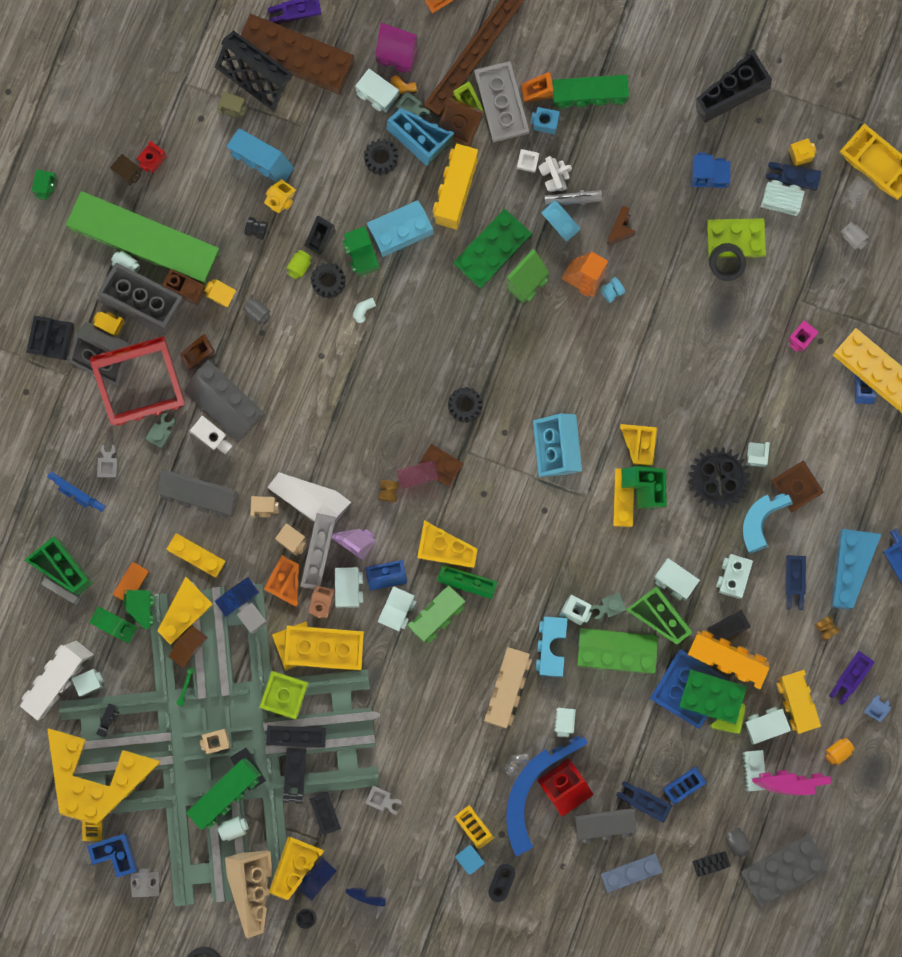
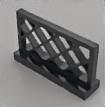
(258, 62)

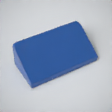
(386, 575)

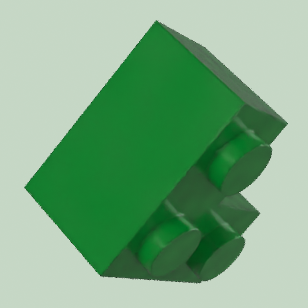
(359, 247)
(649, 485)

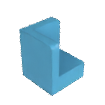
(470, 859)

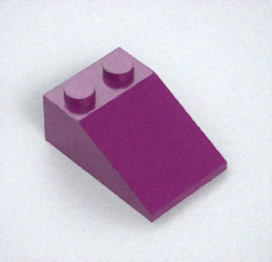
(396, 48)

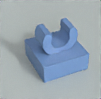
(877, 709)

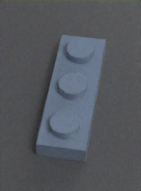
(631, 873)

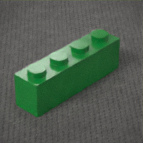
(590, 91)
(223, 794)

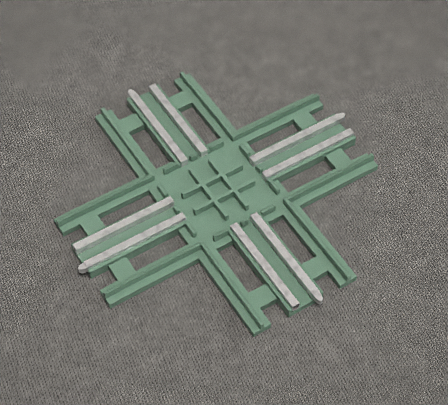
(213, 706)

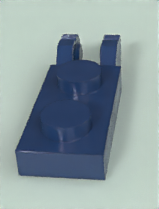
(795, 175)
(795, 580)
(646, 802)

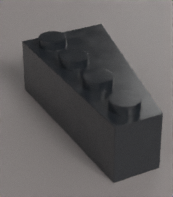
(734, 88)

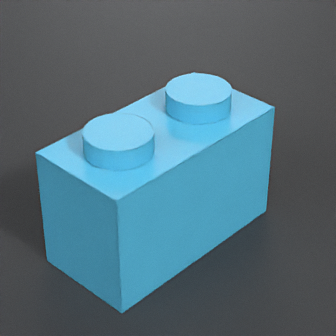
(560, 220)

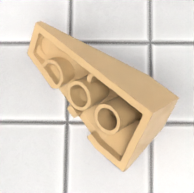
(248, 882)

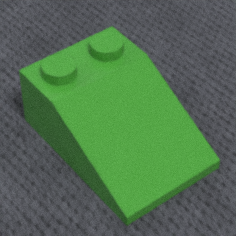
(528, 277)

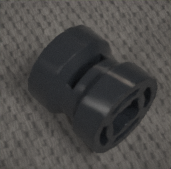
(257, 228)
(303, 919)

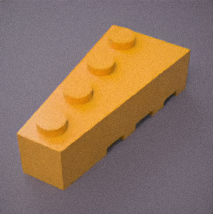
(729, 658)

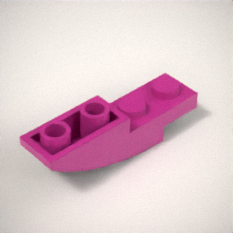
(789, 783)

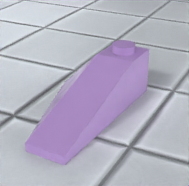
(355, 541)

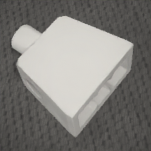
(204, 428)

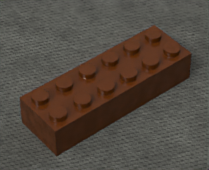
(300, 54)

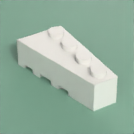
(55, 679)

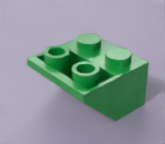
(137, 606)

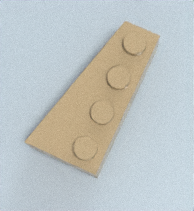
(507, 687)

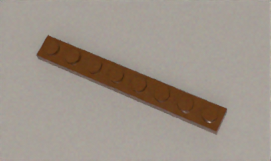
(472, 54)

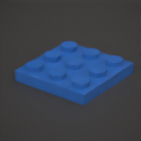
(672, 686)

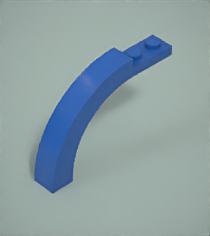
(516, 803)

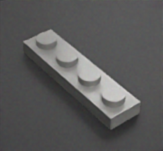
(318, 551)

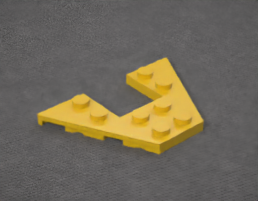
(88, 799)

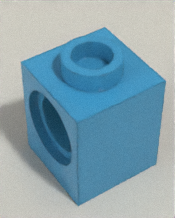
(551, 126)

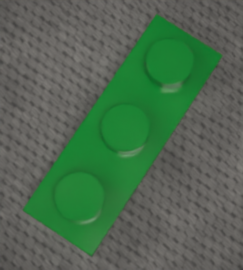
(467, 581)

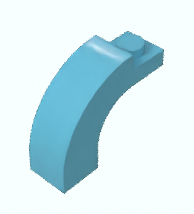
(755, 519)

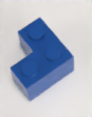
(708, 172)
(115, 849)

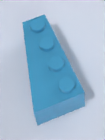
(852, 563)

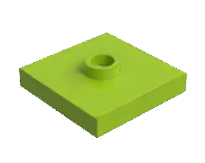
(284, 695)

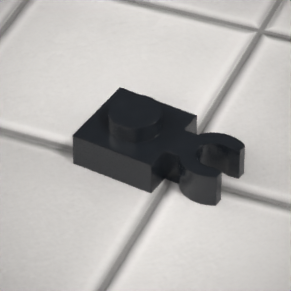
(110, 715)

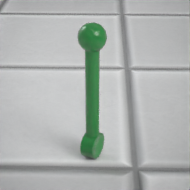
(180, 702)

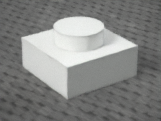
(528, 161)

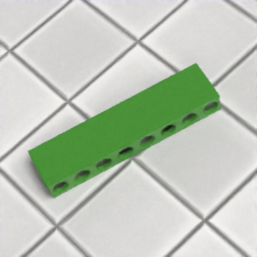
(142, 237)

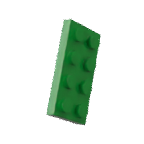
(492, 248)

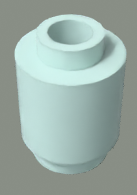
(125, 260)
(233, 828)

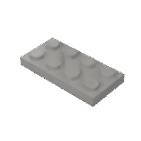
(501, 101)

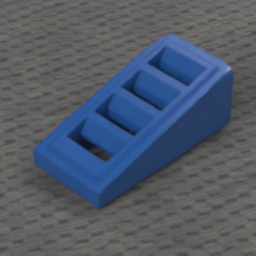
(863, 395)
(702, 781)

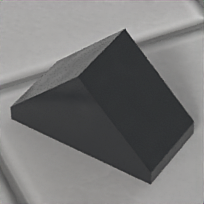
(320, 235)

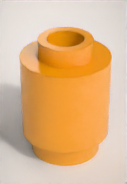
(839, 751)

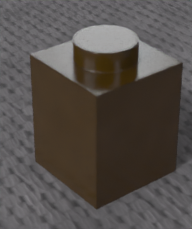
(126, 170)

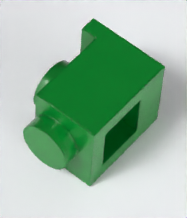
(43, 184)

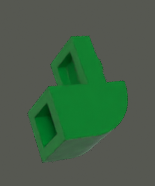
(113, 624)

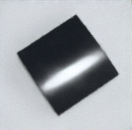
(50, 338)

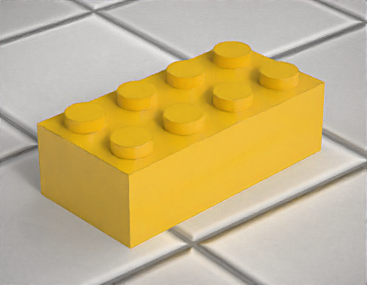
(456, 186)

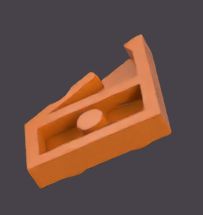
(284, 581)

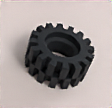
(381, 146)
(328, 269)
(465, 393)
(711, 863)

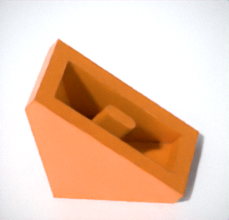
(538, 88)

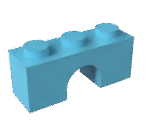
(551, 629)

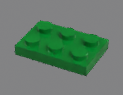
(713, 697)

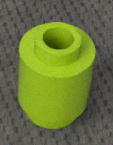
(298, 264)

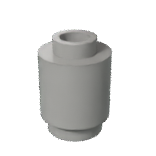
(855, 236)

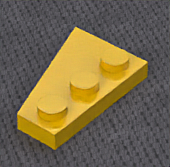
(444, 548)
(184, 611)
(293, 865)

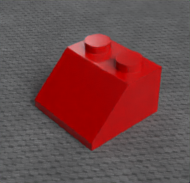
(565, 787)

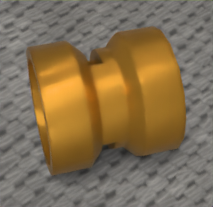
(388, 491)
(827, 627)

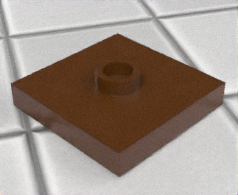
(461, 120)
(799, 485)

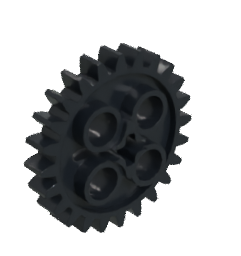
(736, 476)

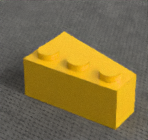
(798, 702)

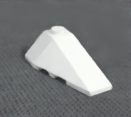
(309, 497)

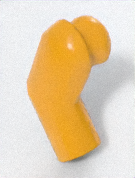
(402, 86)

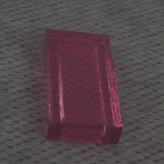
(418, 474)

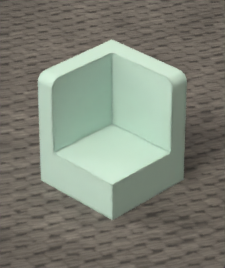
(757, 454)

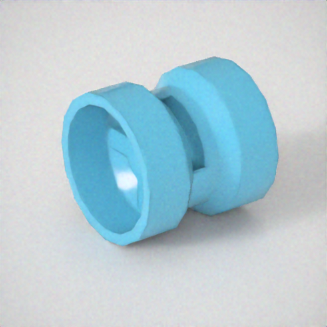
(612, 290)

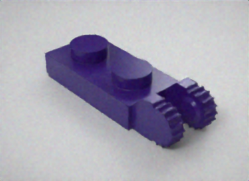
(295, 10)
(852, 676)

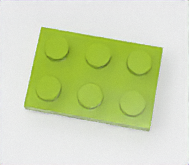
(745, 233)

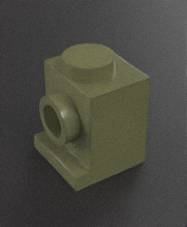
(232, 105)

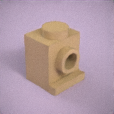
(264, 506)
(221, 735)

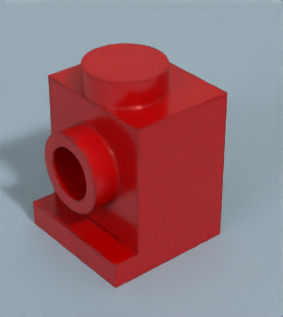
(153, 164)

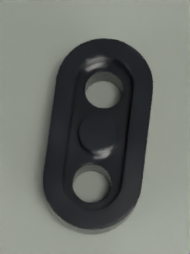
(501, 882)

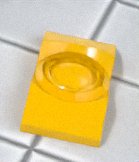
(876, 160)

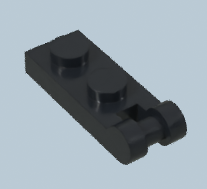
(294, 774)

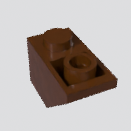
(188, 288)

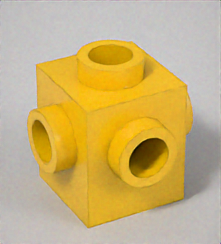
(280, 196)

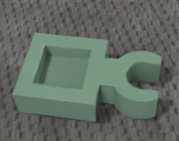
(412, 105)
(159, 433)
(611, 605)

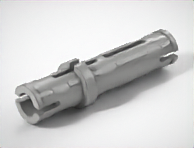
(575, 198)

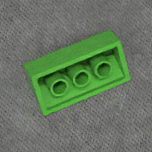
(617, 651)

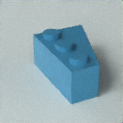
(419, 136)
(260, 156)

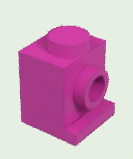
(807, 332)

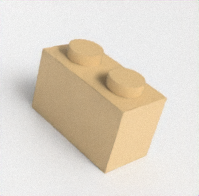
(292, 540)

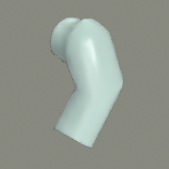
(361, 308)

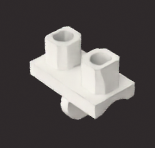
(551, 166)

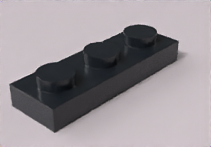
(296, 736)

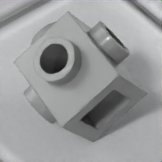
(145, 883)

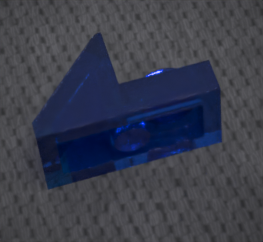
(317, 879)

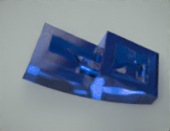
(237, 596)

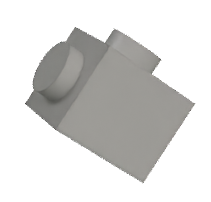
(251, 617)

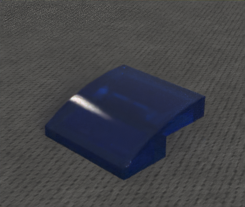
(361, 894)

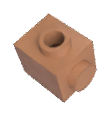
(321, 602)

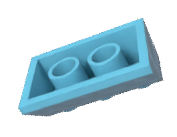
(400, 228)
(557, 445)

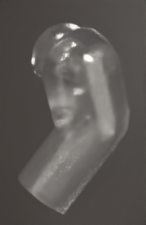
(513, 763)

